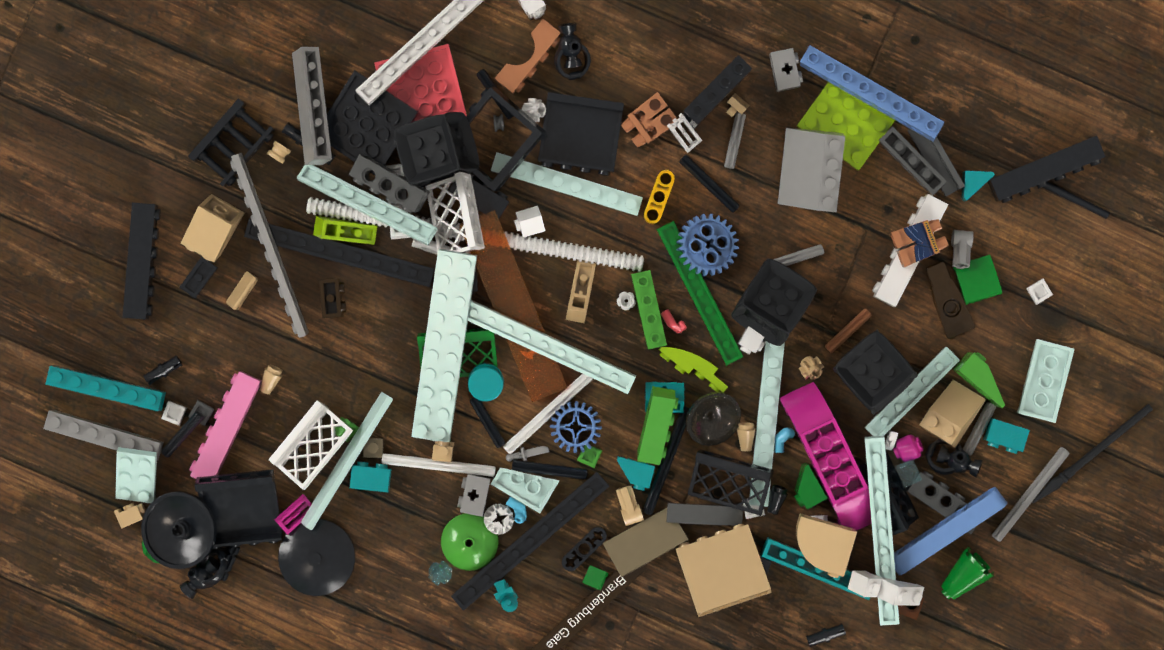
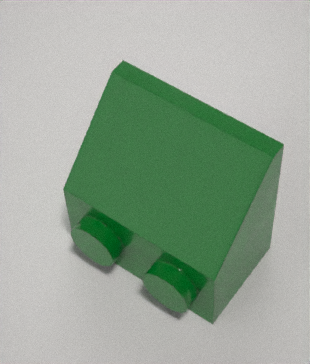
(808, 488)

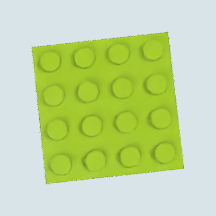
(843, 113)

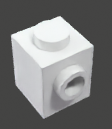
(529, 221)
(751, 341)

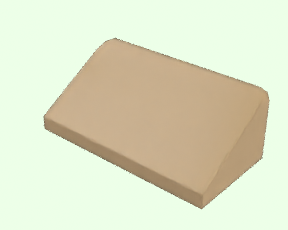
(242, 290)

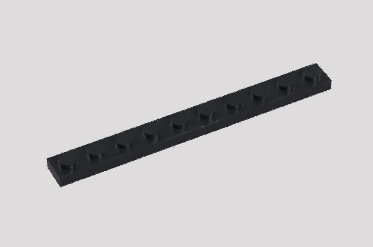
(346, 254)
(530, 541)

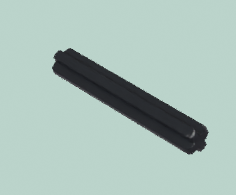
(709, 183)
(548, 469)

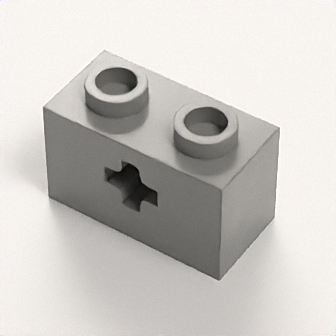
(781, 79)
(475, 506)

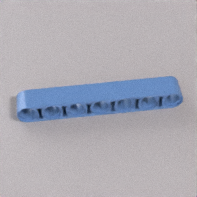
(948, 530)

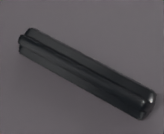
(488, 82)
(487, 422)
(182, 434)

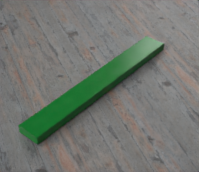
(701, 297)

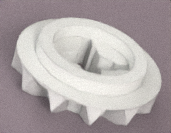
(496, 527)

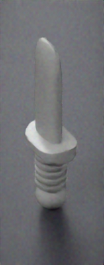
(527, 453)

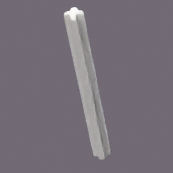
(547, 413)
(426, 463)

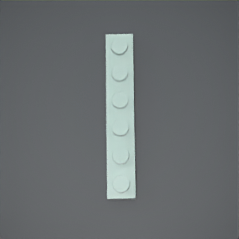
(925, 381)

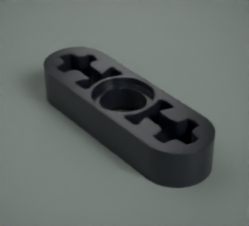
(570, 555)

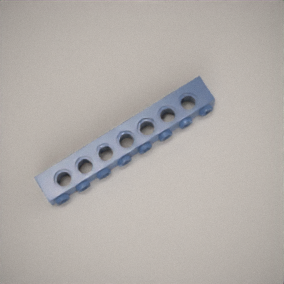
(871, 93)

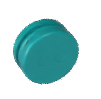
(485, 382)

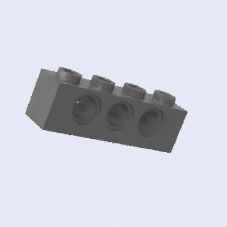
(912, 161)
(416, 194)
(934, 500)

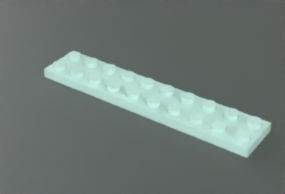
(444, 345)

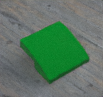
(978, 280)

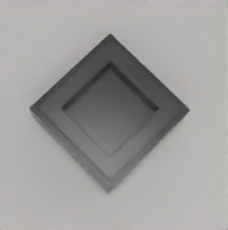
(204, 409)

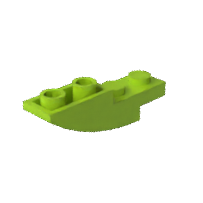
(687, 361)

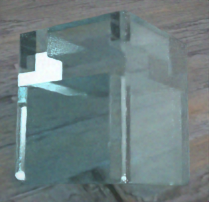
(908, 473)

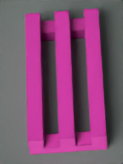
(287, 514)

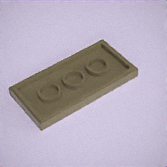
(644, 543)

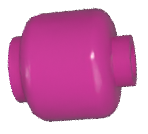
(908, 448)

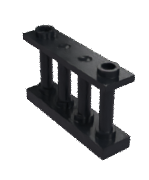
(225, 125)

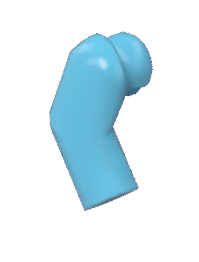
(781, 437)

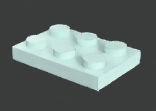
(136, 475)

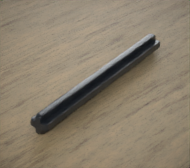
(666, 463)

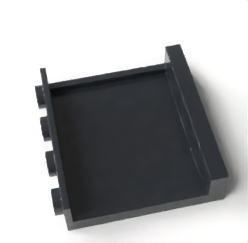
(717, 91)
(580, 133)
(242, 507)

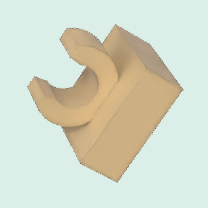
(737, 104)

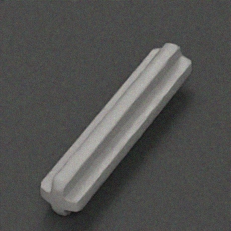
(734, 140)
(801, 255)
(979, 428)

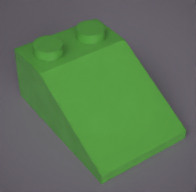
(979, 376)

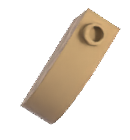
(825, 544)

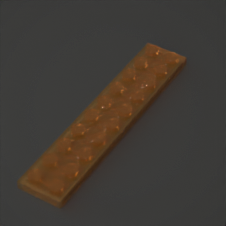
(511, 298)

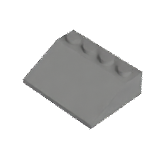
(811, 169)

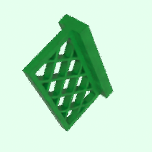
(472, 335)

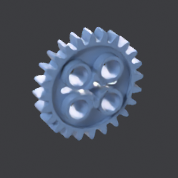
(716, 230)

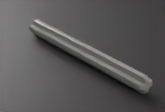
(1030, 494)

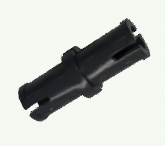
(163, 370)
(826, 635)

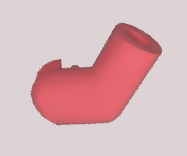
(671, 323)

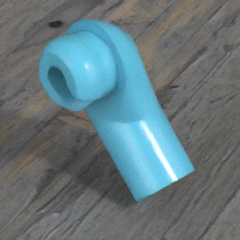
(519, 510)

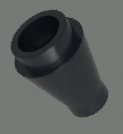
(776, 498)

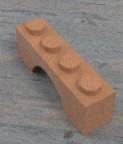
(513, 76)

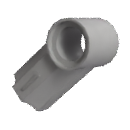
(962, 244)

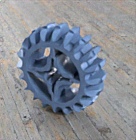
(575, 444)

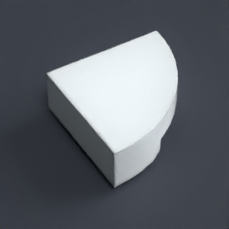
(890, 440)

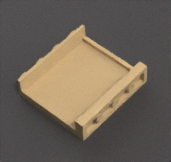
(723, 570)

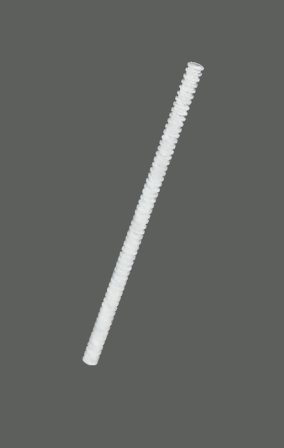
(515, 241)

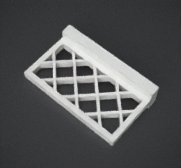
(467, 208)
(302, 432)

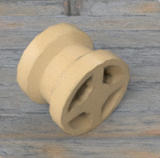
(278, 152)

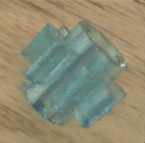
(440, 573)

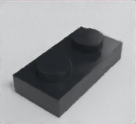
(198, 277)

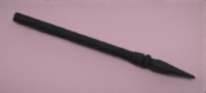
(1063, 477)

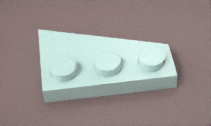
(525, 488)

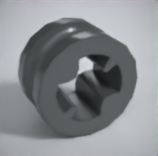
(498, 122)

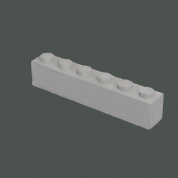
(311, 106)
(99, 433)

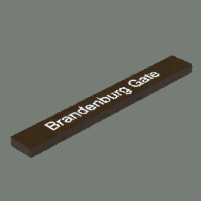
(587, 610)

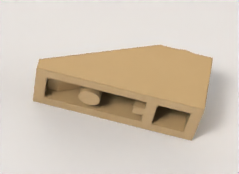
(580, 291)

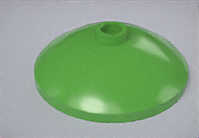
(454, 542)

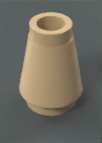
(270, 378)
(746, 435)

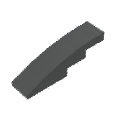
(703, 514)

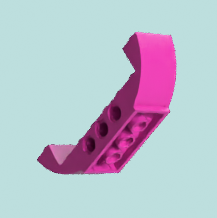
(829, 455)

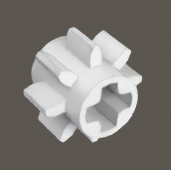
(534, 109)

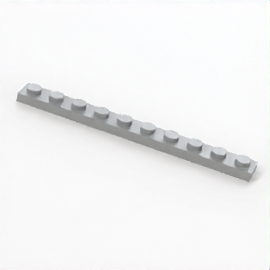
(265, 237)

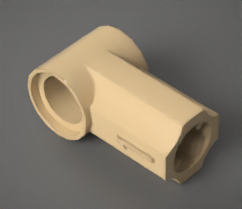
(630, 509)

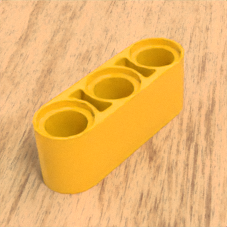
(659, 187)

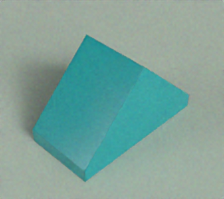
(973, 182)

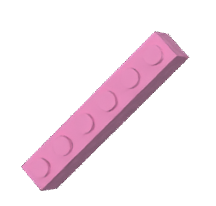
(226, 426)

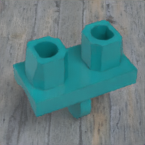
(506, 596)

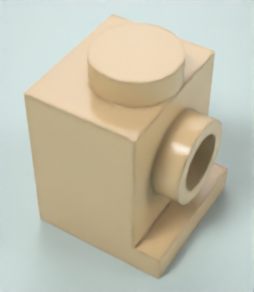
(443, 451)
(130, 514)

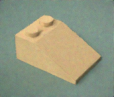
(952, 413)

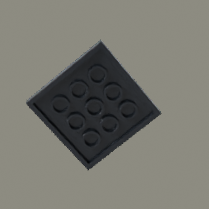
(366, 128)

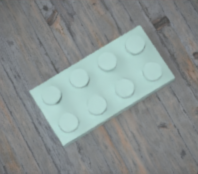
(1045, 380)

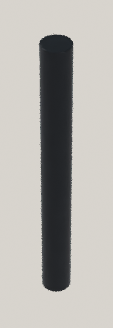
(1077, 200)

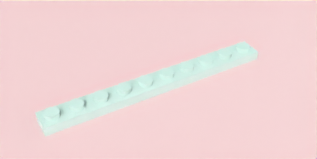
(550, 347)
(767, 414)
(881, 521)

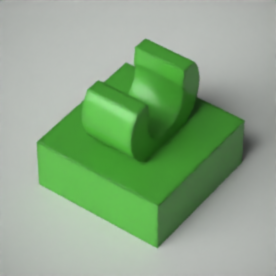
(340, 430)

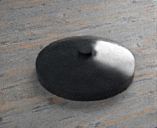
(178, 530)
(317, 559)

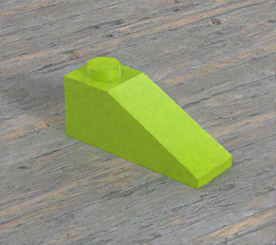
(344, 230)

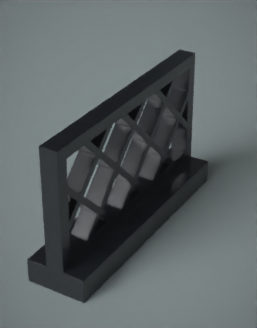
(735, 466)
(899, 518)

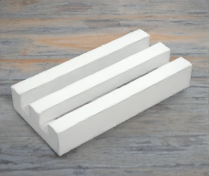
(677, 123)

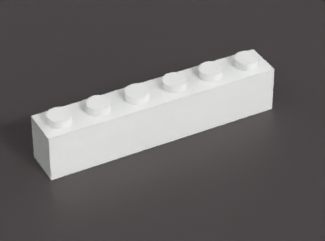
(894, 275)

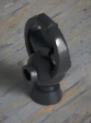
(570, 46)
(958, 461)
(202, 575)

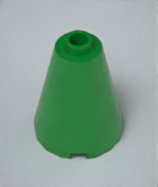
(965, 575)

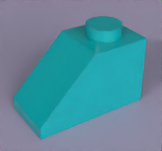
(638, 473)

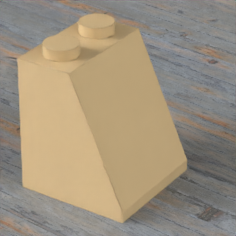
(212, 228)

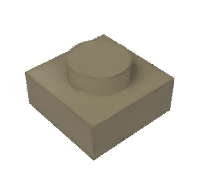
(373, 448)

